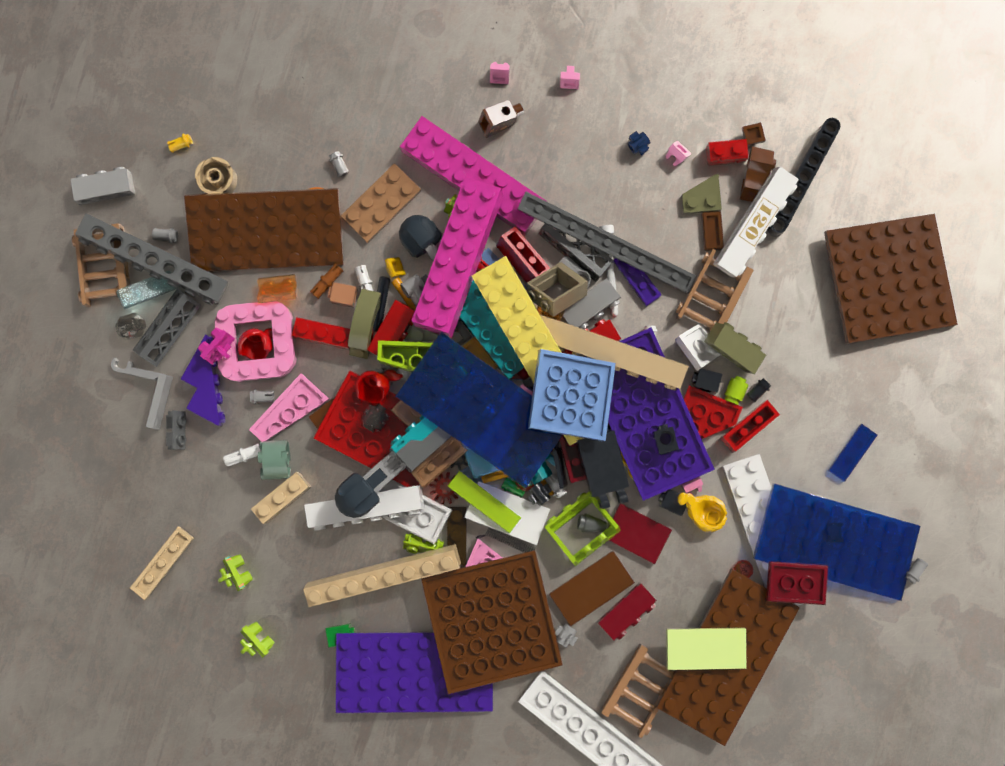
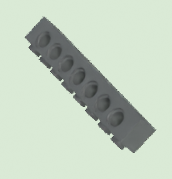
(91, 225)

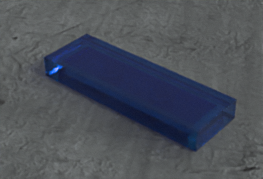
(852, 452)

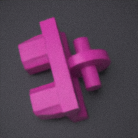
(218, 347)

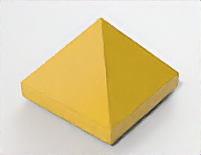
(394, 267)

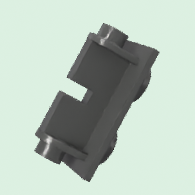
(176, 421)

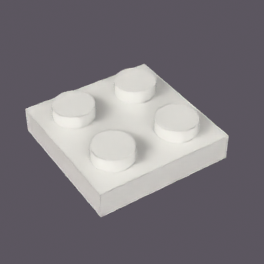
(695, 348)

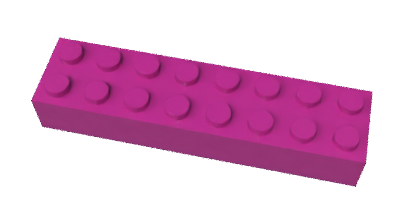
(454, 161)
(457, 257)

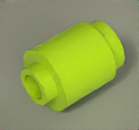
(736, 390)

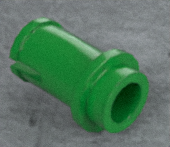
(511, 486)

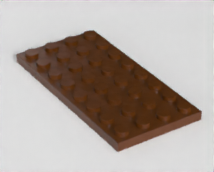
(264, 229)
(716, 698)

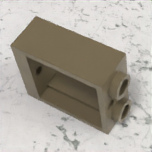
(567, 277)

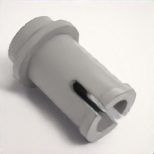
(338, 163)
(165, 235)
(261, 396)
(916, 571)

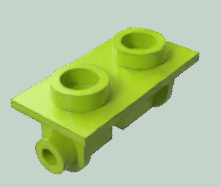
(414, 544)

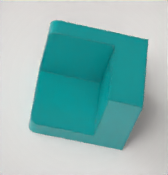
(543, 472)

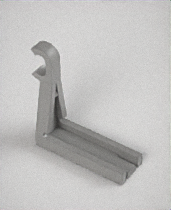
(160, 395)

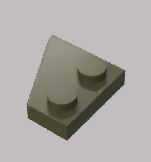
(703, 197)

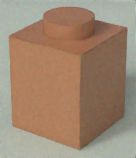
(343, 294)

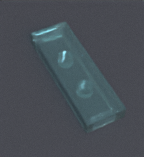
(143, 291)

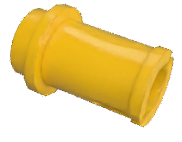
(179, 143)

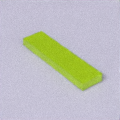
(484, 502)

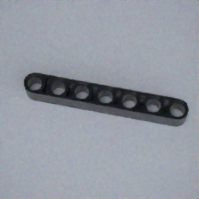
(808, 169)

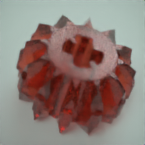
(440, 492)

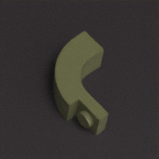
(363, 322)

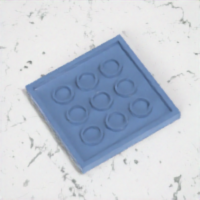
(571, 395)

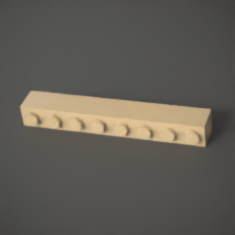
(627, 357)
(382, 575)

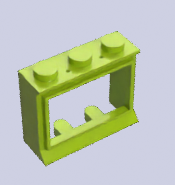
(570, 512)

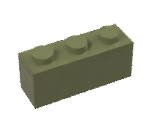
(735, 347)

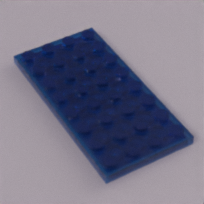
(478, 409)
(854, 543)

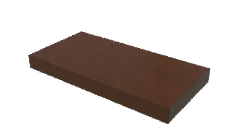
(591, 588)

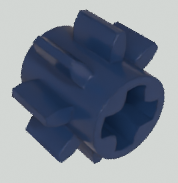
(638, 143)

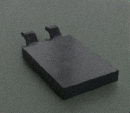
(603, 468)

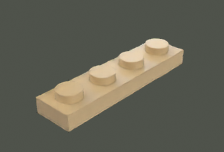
(162, 563)

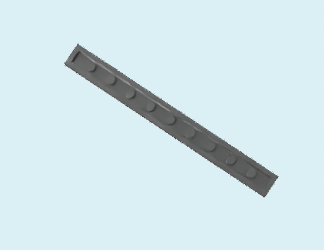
(606, 242)

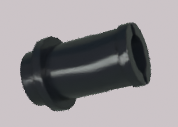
(759, 390)

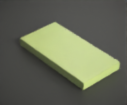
(706, 648)

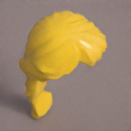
(705, 511)

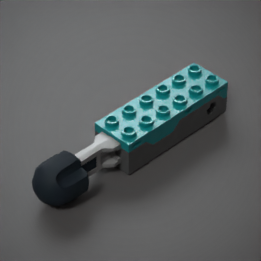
(419, 237)
(359, 494)

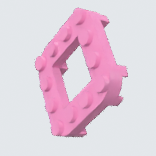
(283, 341)

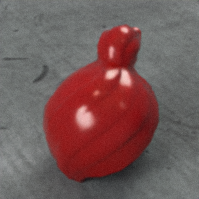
(255, 343)
(375, 386)

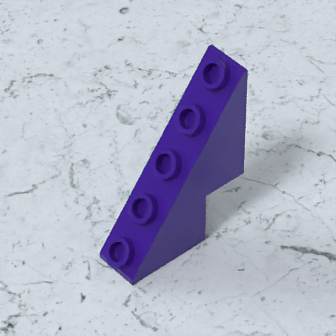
(206, 398)

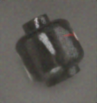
(130, 326)
(374, 418)

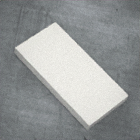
(532, 516)
(427, 523)

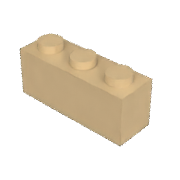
(281, 498)

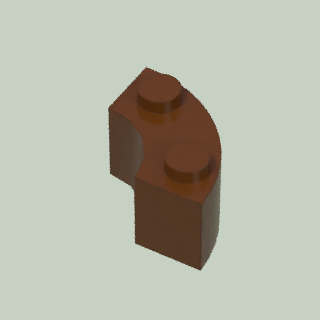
(758, 170)

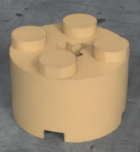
(216, 168)

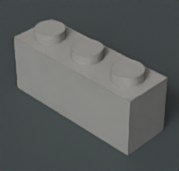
(102, 186)
(592, 305)

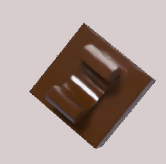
(754, 134)

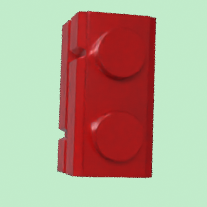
(727, 152)

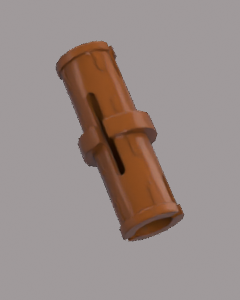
(326, 281)

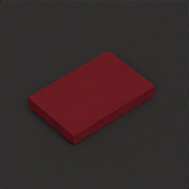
(639, 533)
(797, 583)

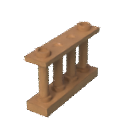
(120, 272)
(725, 310)
(621, 689)

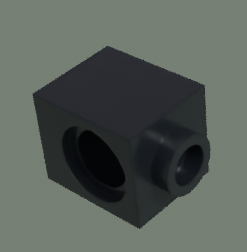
(706, 380)
(662, 448)
(670, 502)

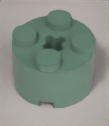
(274, 460)

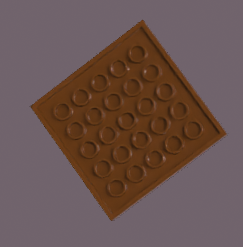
(890, 278)
(491, 621)

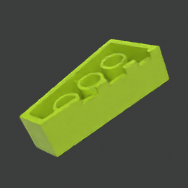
(402, 354)

